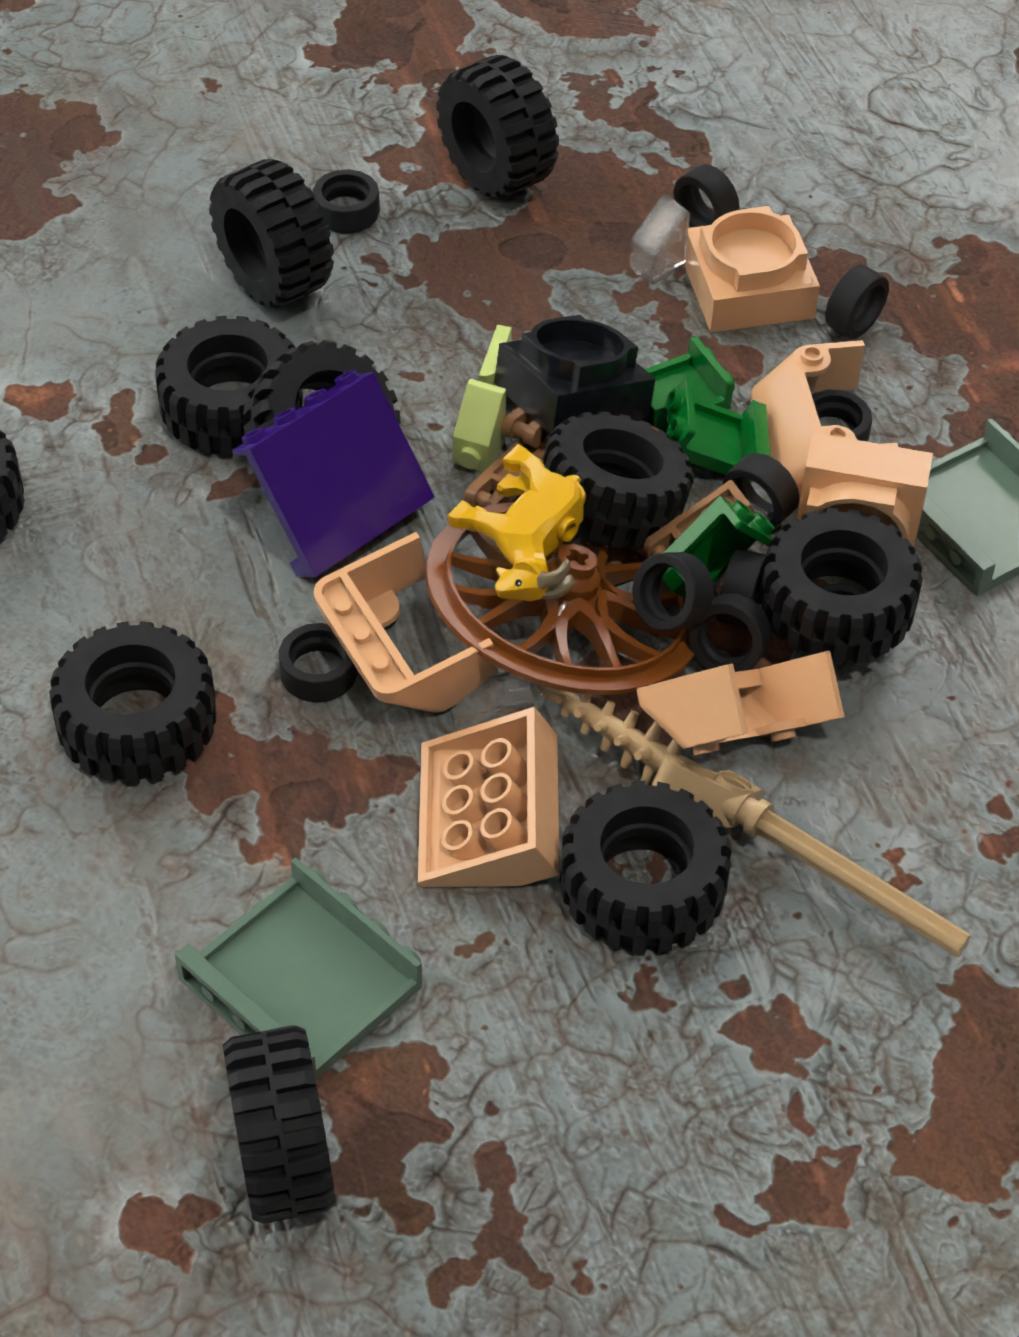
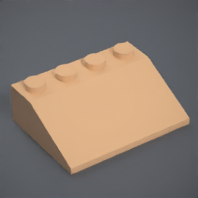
(490, 804)

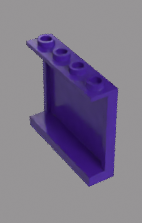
(336, 471)

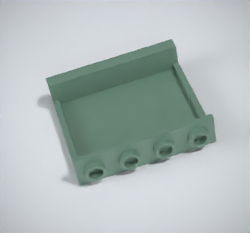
(974, 510)
(307, 964)

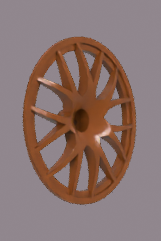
(586, 607)

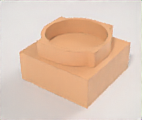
(751, 271)
(868, 479)

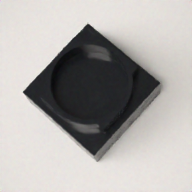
(574, 369)

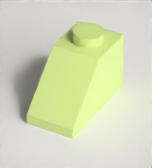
(478, 426)

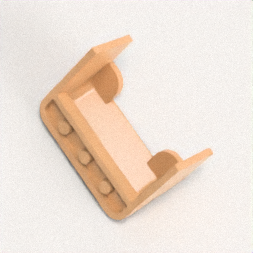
(790, 402)
(362, 602)
(744, 704)

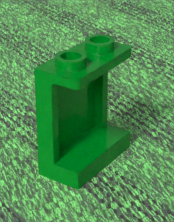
(709, 379)
(713, 434)
(715, 538)

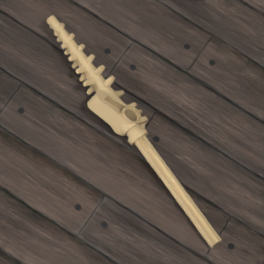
(742, 804)

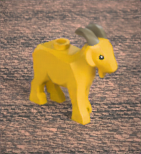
(531, 528)

